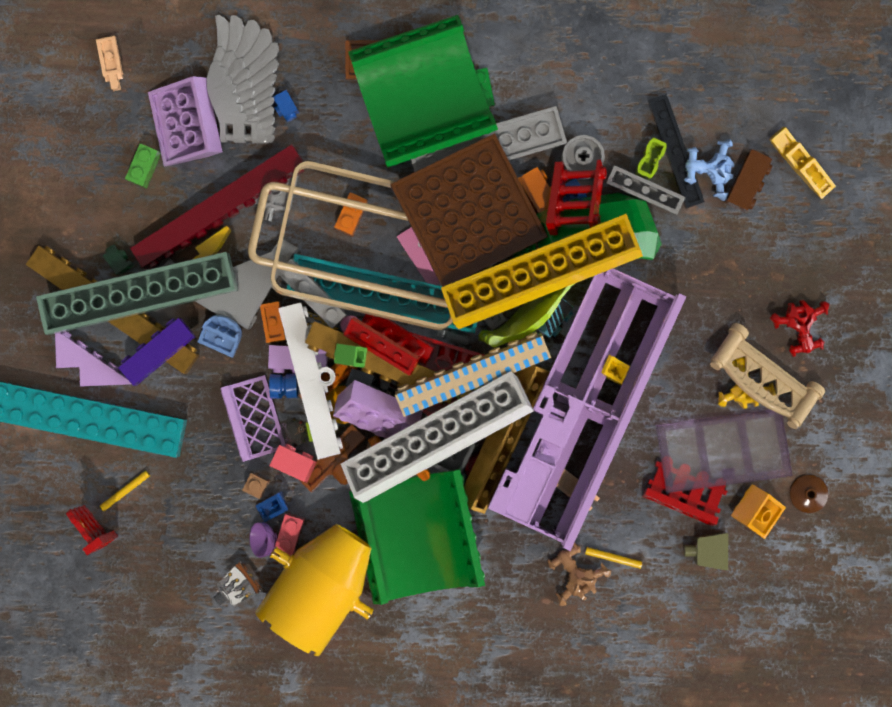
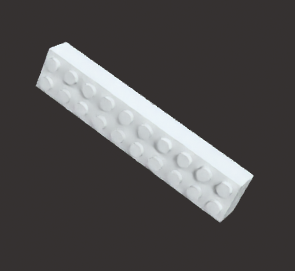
(436, 437)

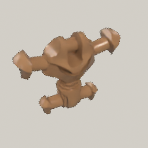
(579, 580)

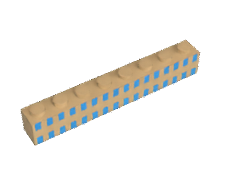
(472, 374)

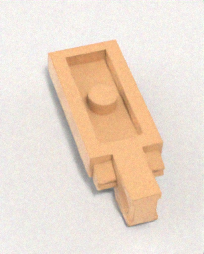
(110, 61)

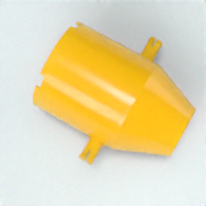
(317, 589)

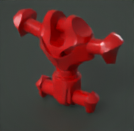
(801, 319)

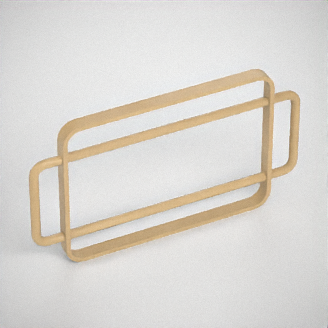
(275, 264)

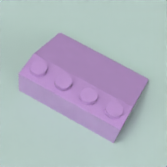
(185, 121)

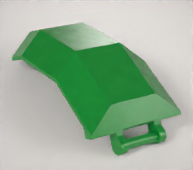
(610, 207)

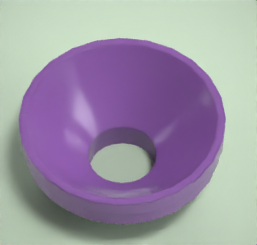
(262, 539)

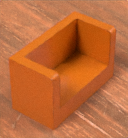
(272, 322)

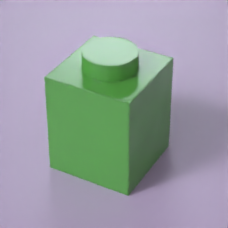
(350, 355)

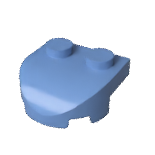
(221, 334)

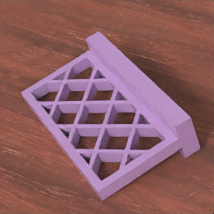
(237, 423)

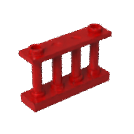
(559, 189)
(389, 342)

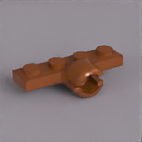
(332, 465)

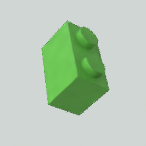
(143, 166)

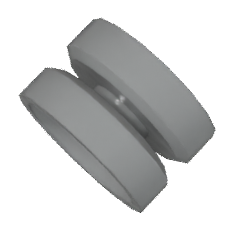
(585, 146)

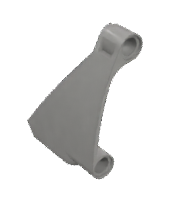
(253, 287)

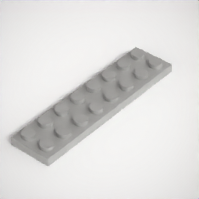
(517, 137)

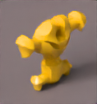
(738, 394)

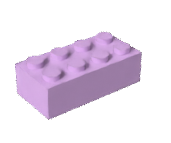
(372, 410)

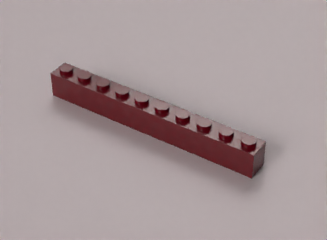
(216, 209)

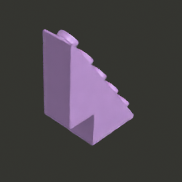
(92, 367)

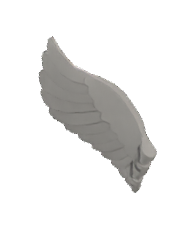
(243, 80)

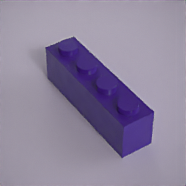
(157, 351)

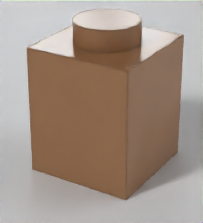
(256, 485)

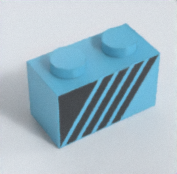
(552, 325)

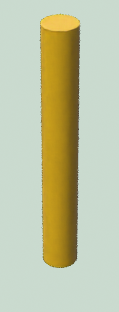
(125, 490)
(613, 557)

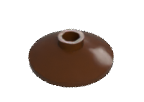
(799, 493)

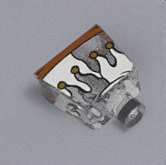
(237, 585)

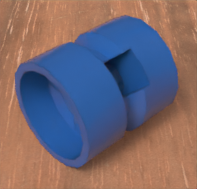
(283, 386)

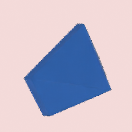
(272, 507)

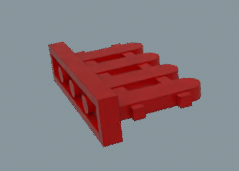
(693, 500)
(90, 529)

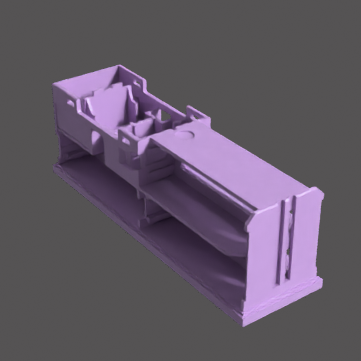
(561, 424)

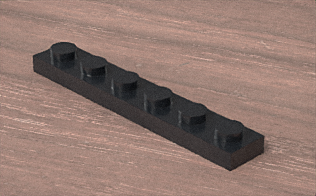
(675, 149)

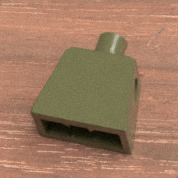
(709, 550)

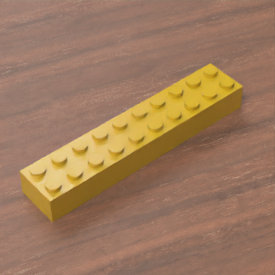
(541, 271)

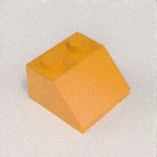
(758, 511)

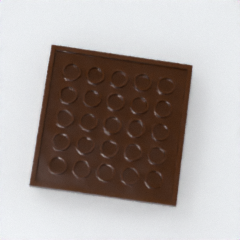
(468, 211)

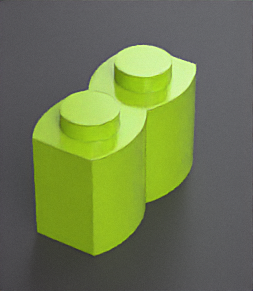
(649, 163)

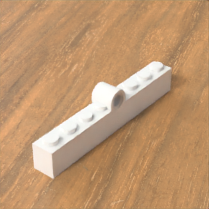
(309, 381)

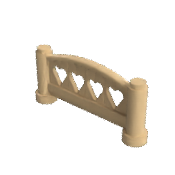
(802, 397)

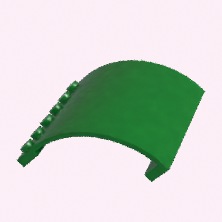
(422, 91)
(419, 538)

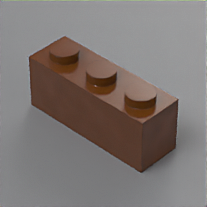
(749, 181)

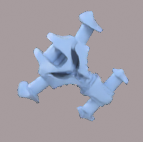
(717, 168)

